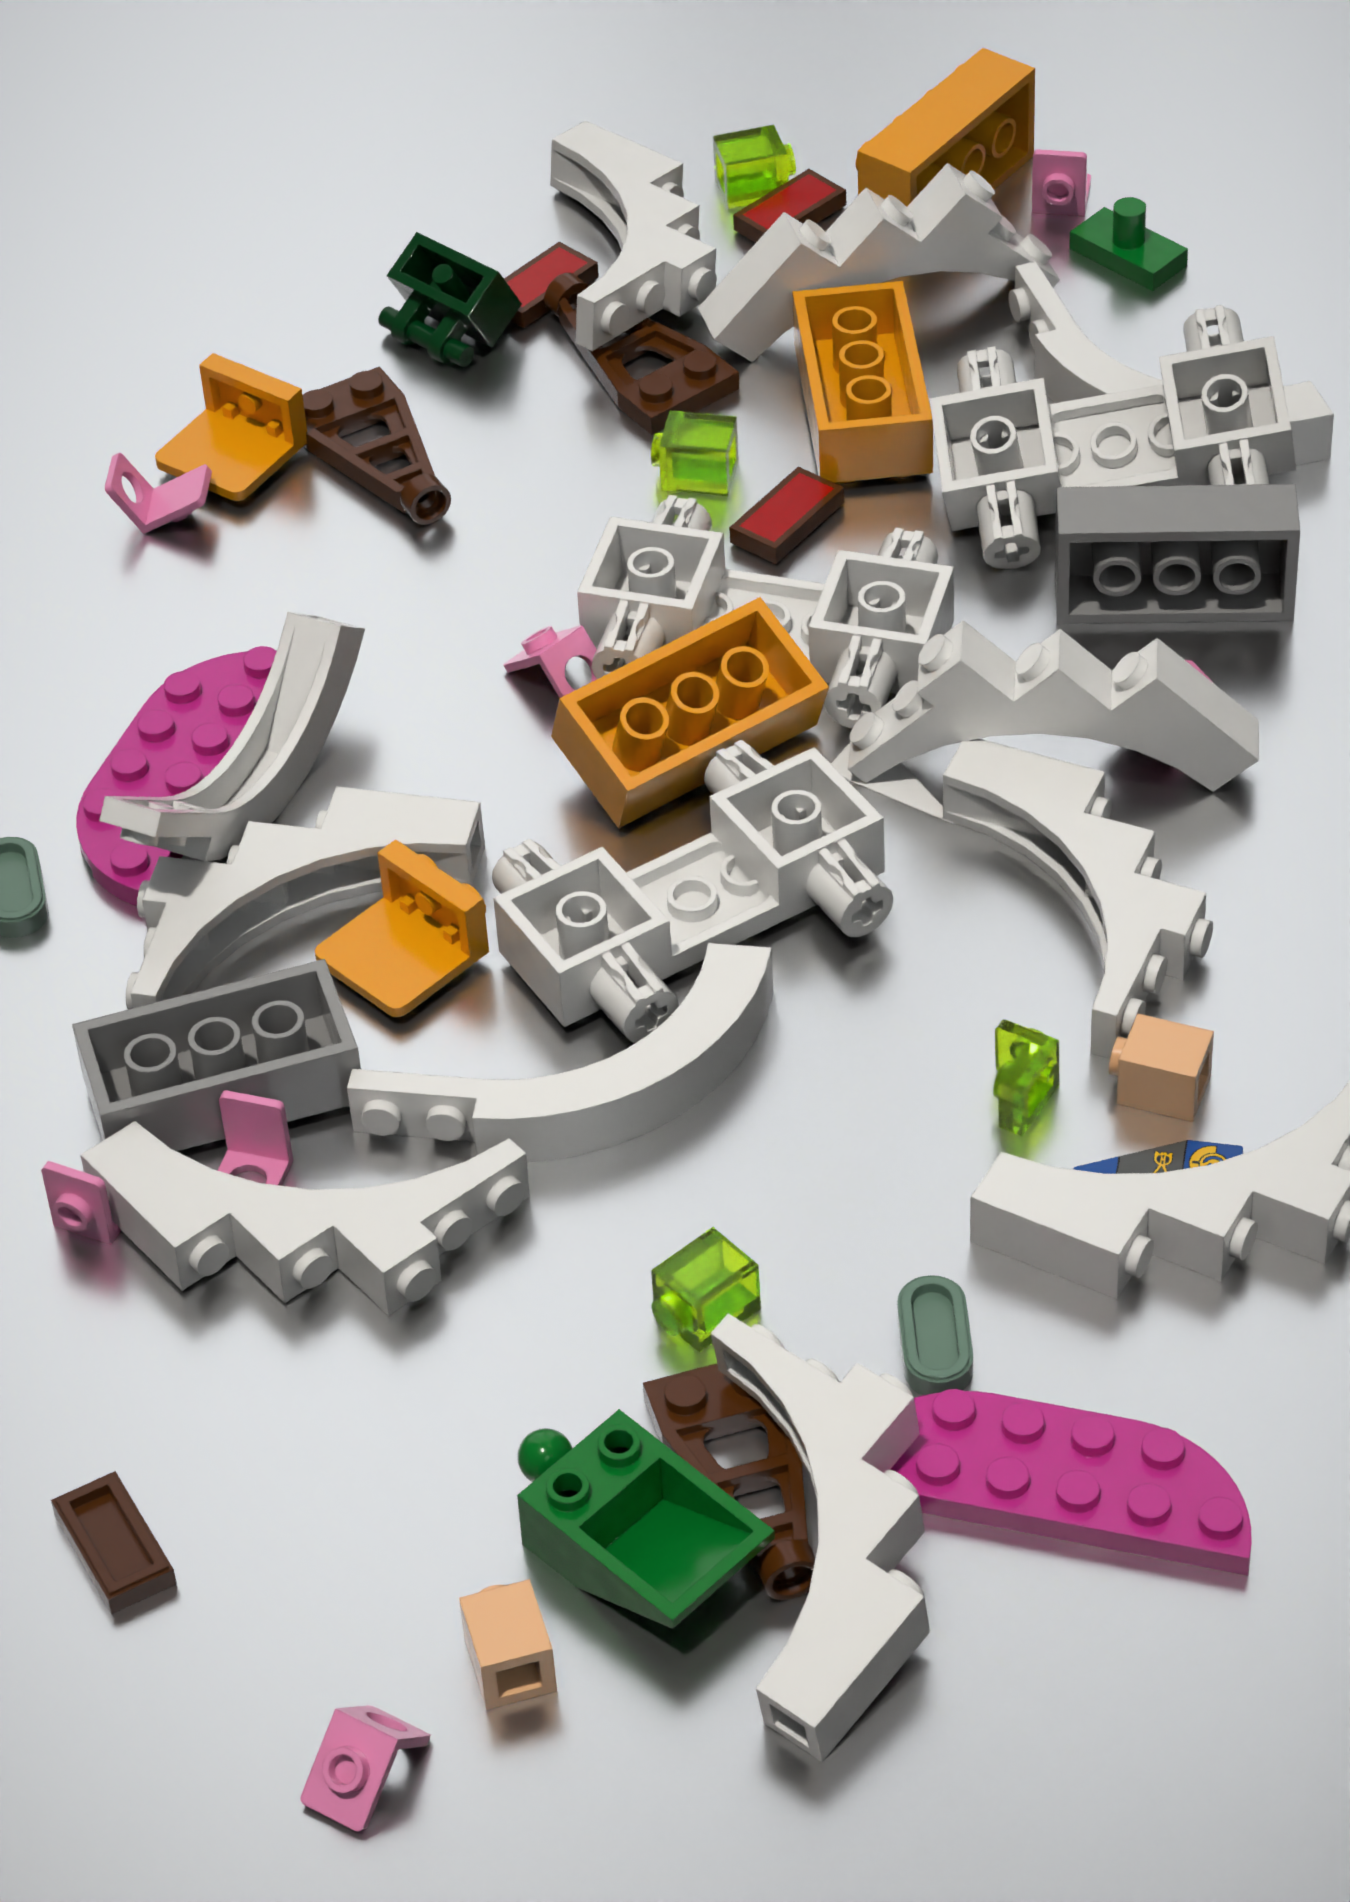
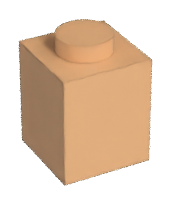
(1162, 1067)
(508, 1644)

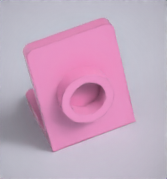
(1060, 182)
(157, 505)
(553, 652)
(255, 1136)
(79, 1202)
(356, 1763)

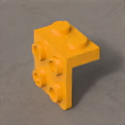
(243, 433)
(412, 937)

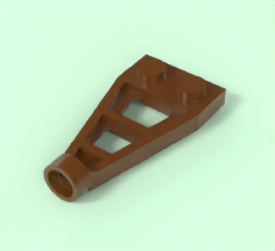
(685, 385)
(357, 404)
(710, 1405)

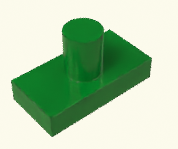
(1126, 246)

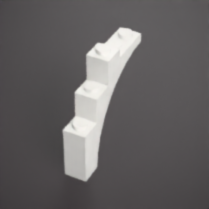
(656, 228)
(873, 241)
(1059, 689)
(1107, 867)
(278, 871)
(1200, 1217)
(296, 1237)
(859, 1609)

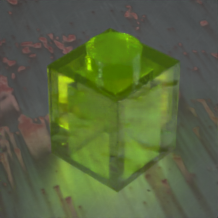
(751, 164)
(696, 453)
(702, 1286)

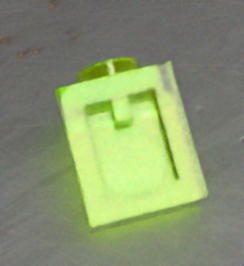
(1026, 1074)

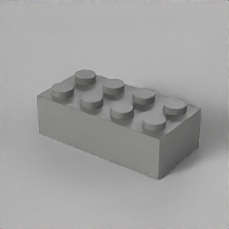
(1176, 553)
(255, 1037)

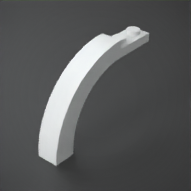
(1079, 369)
(267, 757)
(595, 1103)

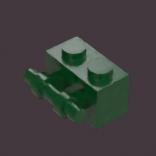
(452, 290)

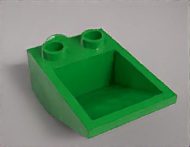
(632, 1519)

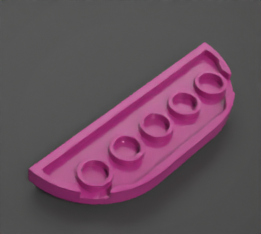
(165, 752)
(1076, 1478)

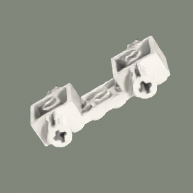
(1009, 449)
(855, 628)
(775, 848)

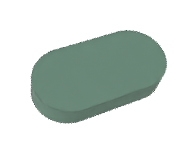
(21, 889)
(935, 1335)

